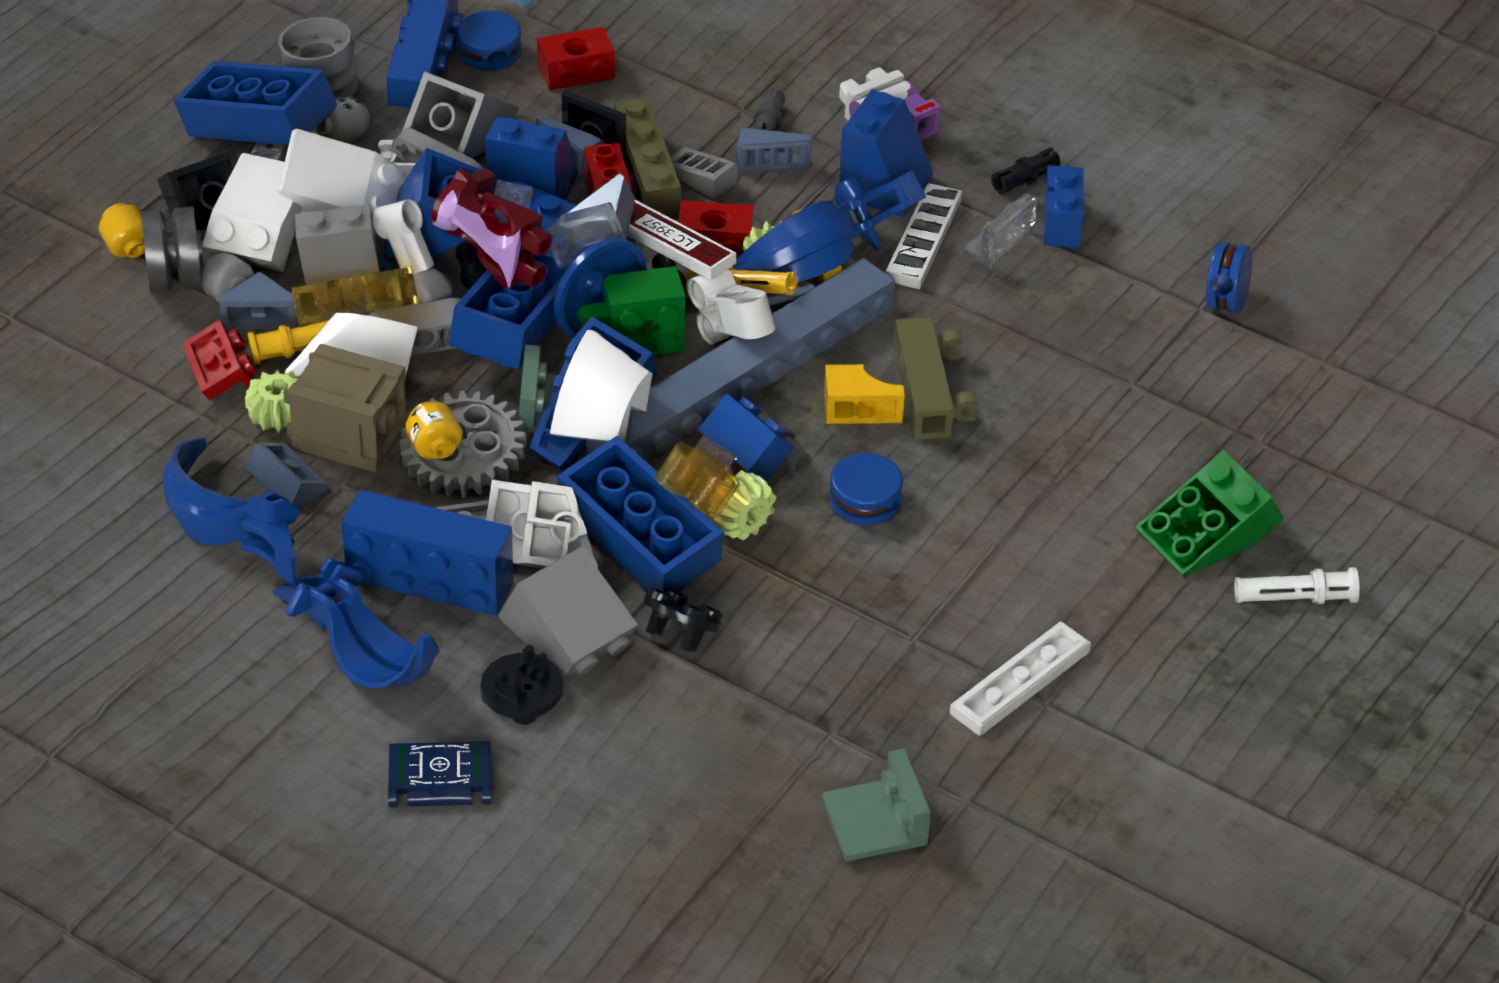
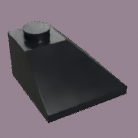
(594, 119)
(198, 186)

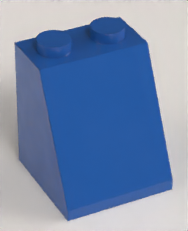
(881, 146)
(532, 155)
(423, 185)

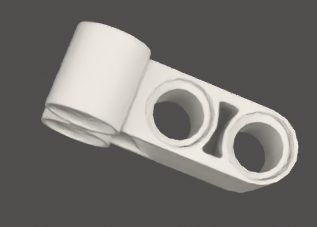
(729, 309)

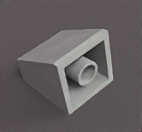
(455, 114)
(337, 243)
(569, 614)

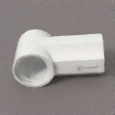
(401, 226)

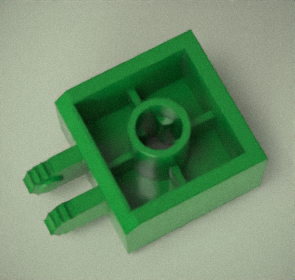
(644, 308)

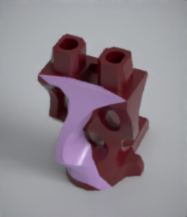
(505, 249)

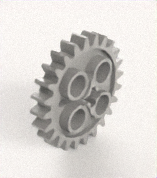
(488, 450)

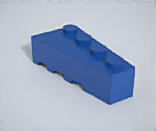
(423, 45)

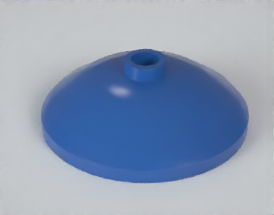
(585, 276)

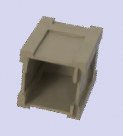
(347, 407)

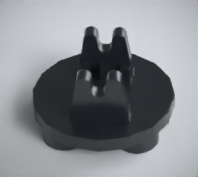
(674, 605)
(509, 677)

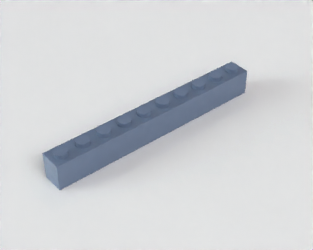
(748, 365)

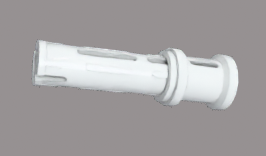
(1316, 586)

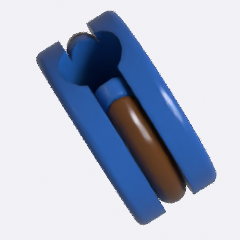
(489, 40)
(1229, 277)
(865, 489)

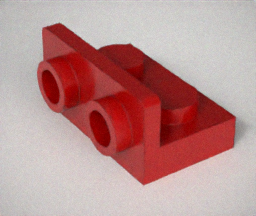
(219, 359)

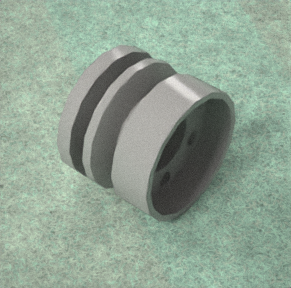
(322, 45)

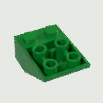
(1210, 517)

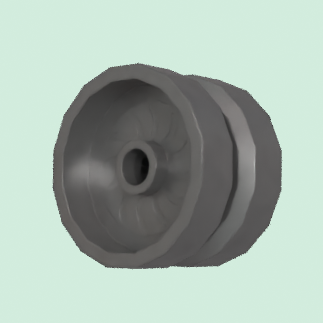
(172, 249)

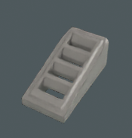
(709, 174)

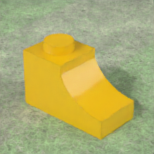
(858, 398)

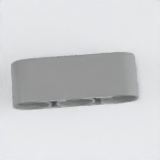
(432, 320)

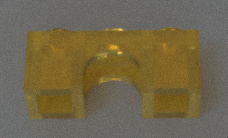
(355, 295)

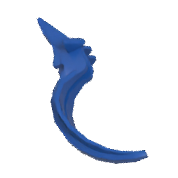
(823, 233)
(221, 519)
(360, 642)

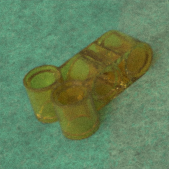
(700, 475)

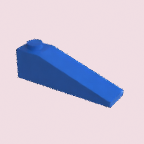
(562, 450)

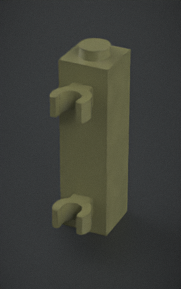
(924, 378)

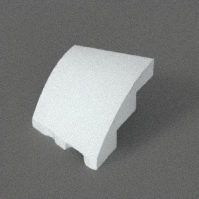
(365, 336)
(599, 392)
(542, 521)

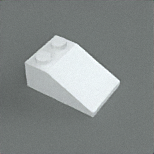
(335, 174)
(252, 215)

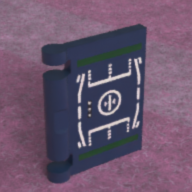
(439, 773)

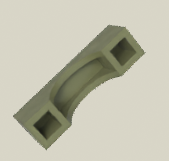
(651, 163)

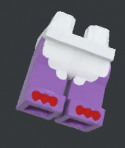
(894, 84)

